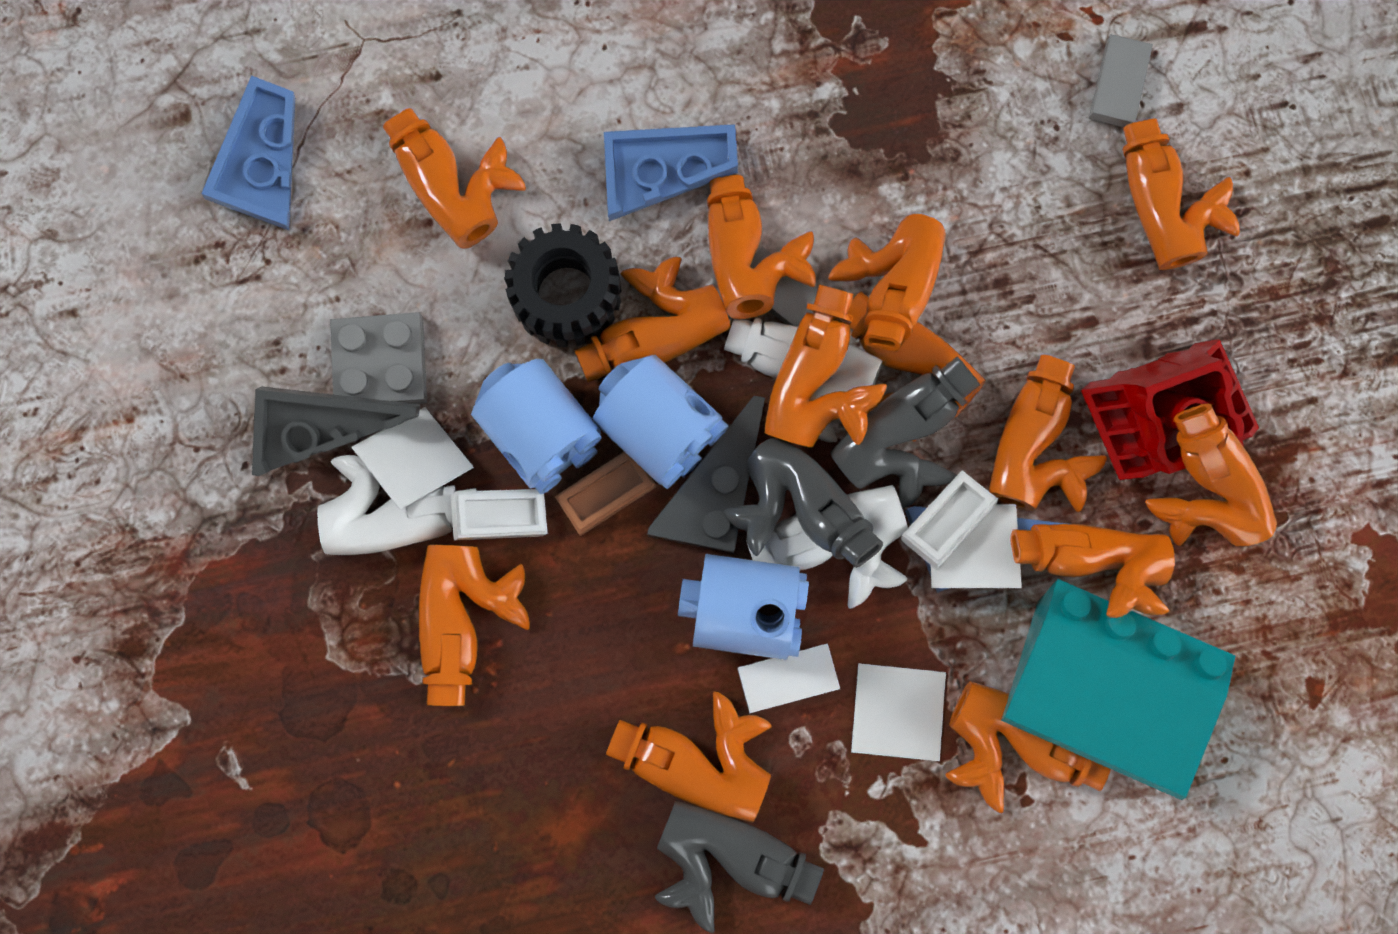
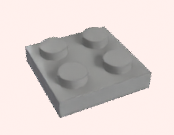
(379, 357)

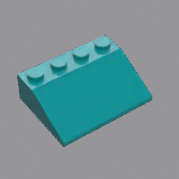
(1118, 689)

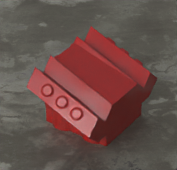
(1140, 404)

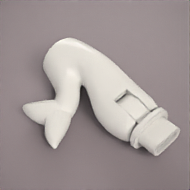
(768, 347)
(881, 508)
(350, 531)

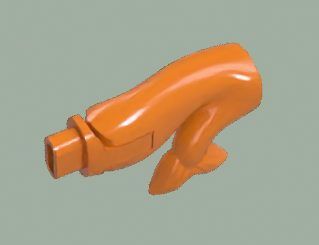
(434, 178)
(1156, 190)
(733, 241)
(909, 272)
(697, 320)
(915, 355)
(809, 363)
(1031, 427)
(1224, 467)
(1087, 550)
(445, 627)
(979, 719)
(682, 770)

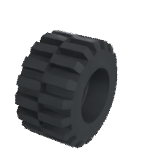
(557, 251)

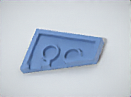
(257, 156)
(664, 163)

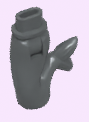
(902, 417)
(819, 502)
(746, 853)

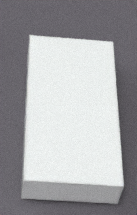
(498, 514)
(949, 519)
(789, 680)

